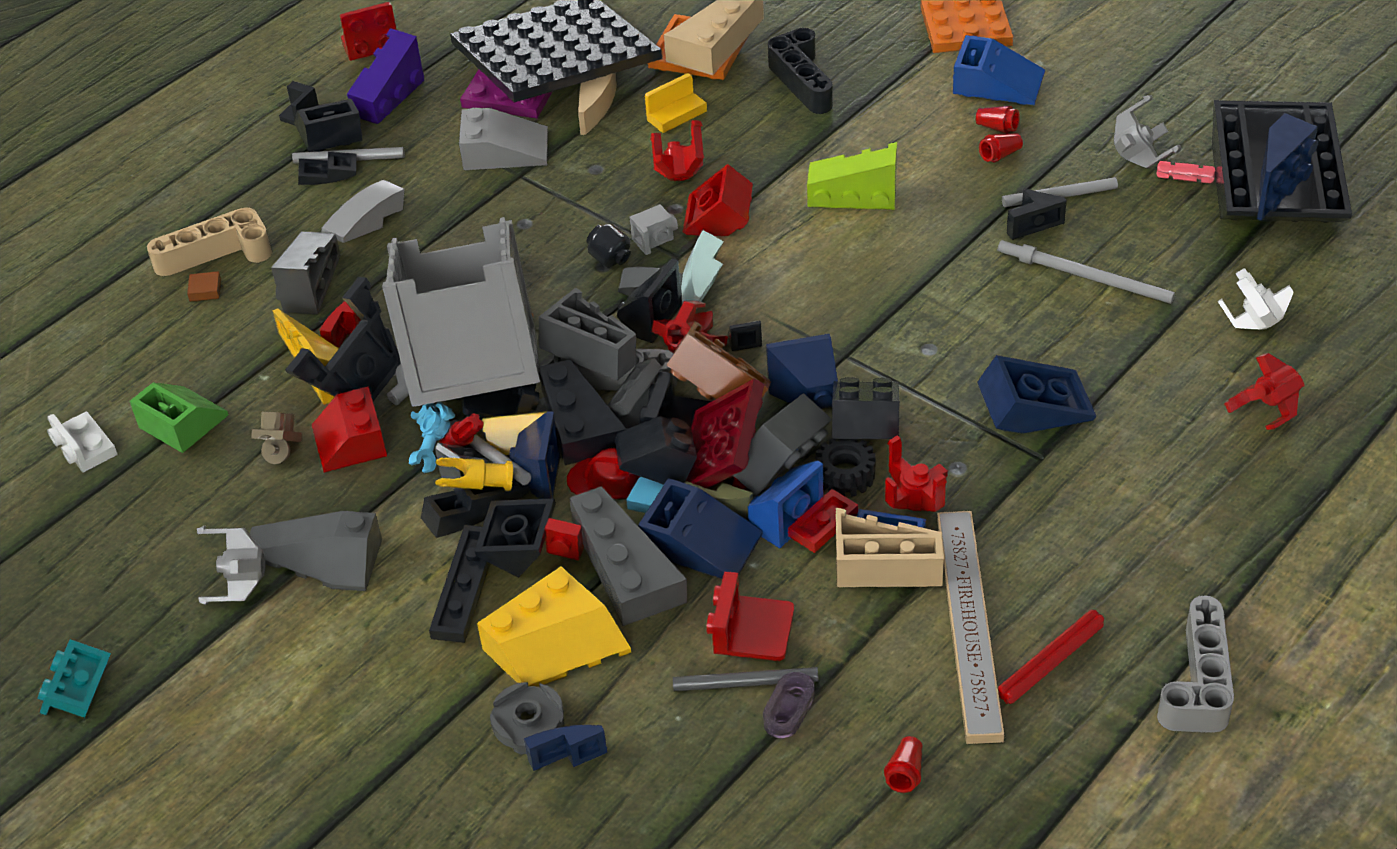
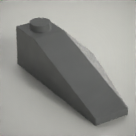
(327, 547)

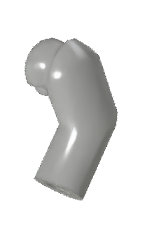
(400, 391)

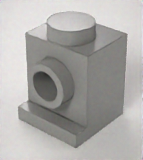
(652, 228)

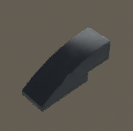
(452, 510)

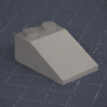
(500, 140)

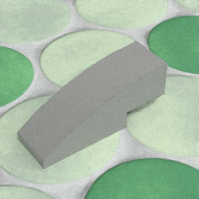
(365, 211)

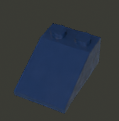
(1033, 395)

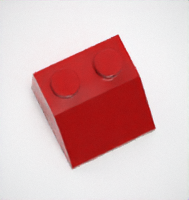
(719, 204)
(348, 431)

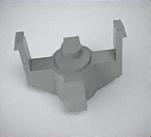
(1136, 140)
(241, 564)

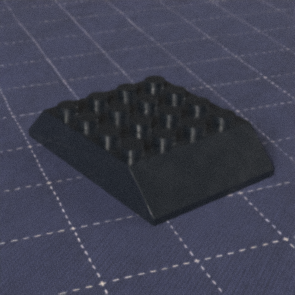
(1239, 152)

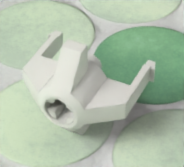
(1260, 305)

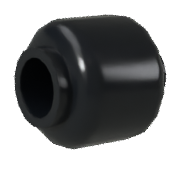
(608, 245)

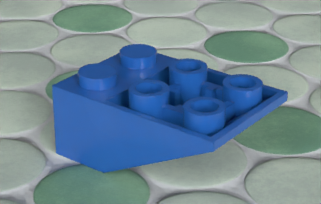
(995, 72)

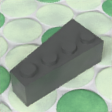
(627, 562)

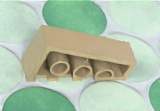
(712, 34)

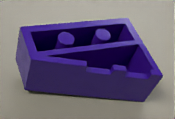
(389, 79)

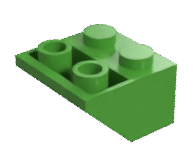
(175, 414)

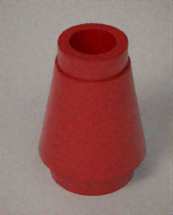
(998, 118)
(998, 146)
(905, 766)

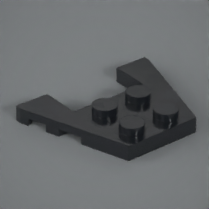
(365, 357)

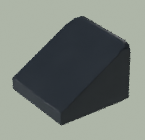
(745, 336)

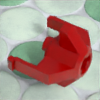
(679, 161)
(675, 330)
(1277, 387)
(917, 485)

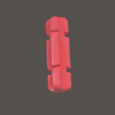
(1186, 172)

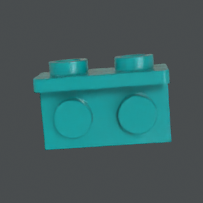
(75, 678)

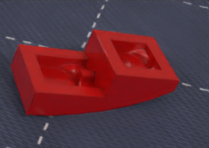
(339, 324)

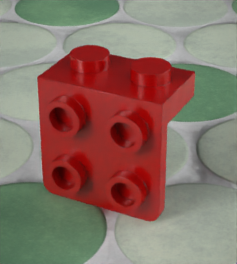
(748, 624)

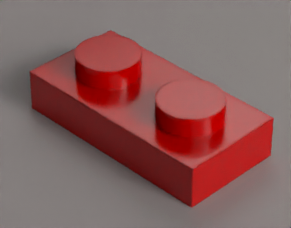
(819, 522)

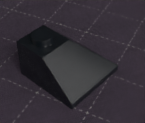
(653, 300)

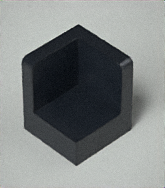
(300, 97)

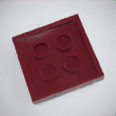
(724, 434)

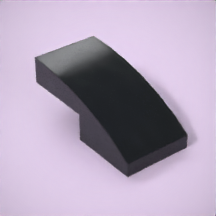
(334, 169)

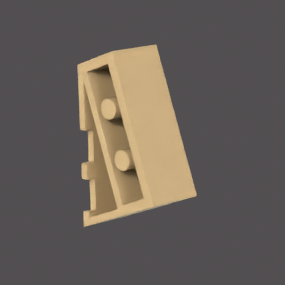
(886, 554)

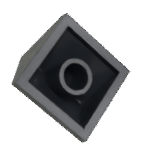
(514, 533)

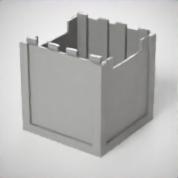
(461, 317)

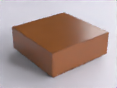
(204, 286)

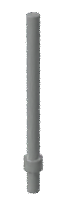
(1029, 254)

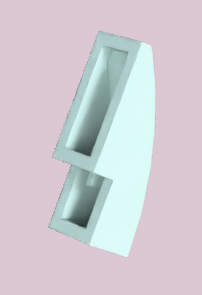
(701, 268)

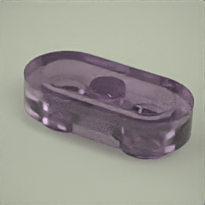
(787, 708)

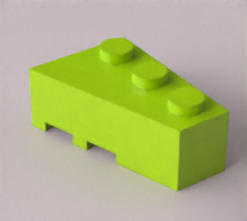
(854, 181)

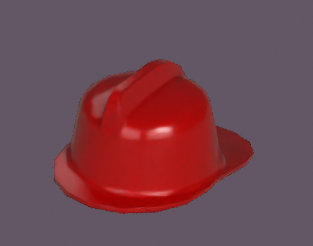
(601, 472)

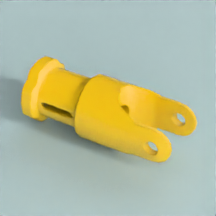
(477, 474)

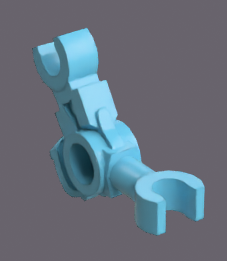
(434, 427)

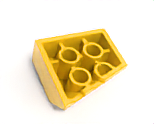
(551, 631)

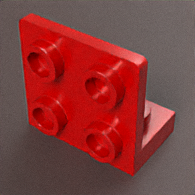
(366, 29)

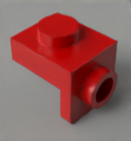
(564, 539)

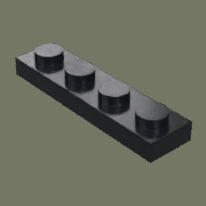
(460, 590)

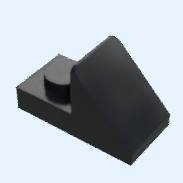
(1036, 214)

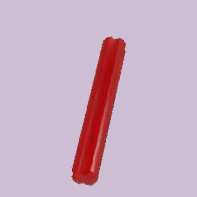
(1050, 656)

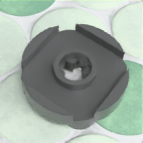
(521, 698)

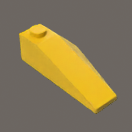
(297, 337)

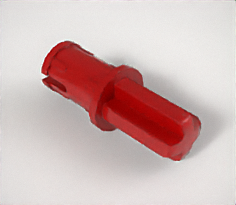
(463, 431)

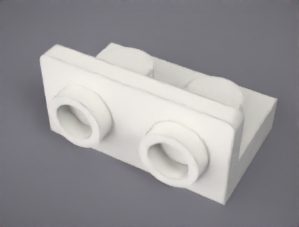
(81, 441)

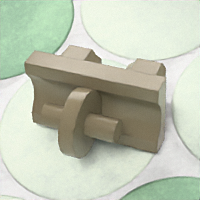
(276, 431)

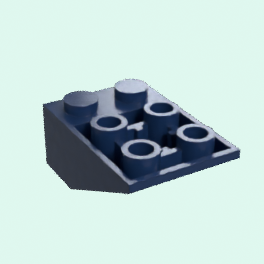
(1285, 161)
(699, 530)

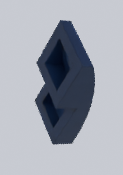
(576, 741)

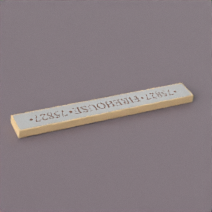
(970, 630)

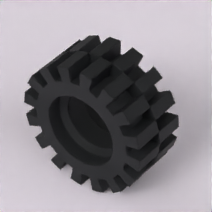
(847, 452)

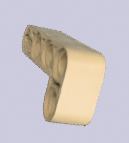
(210, 240)

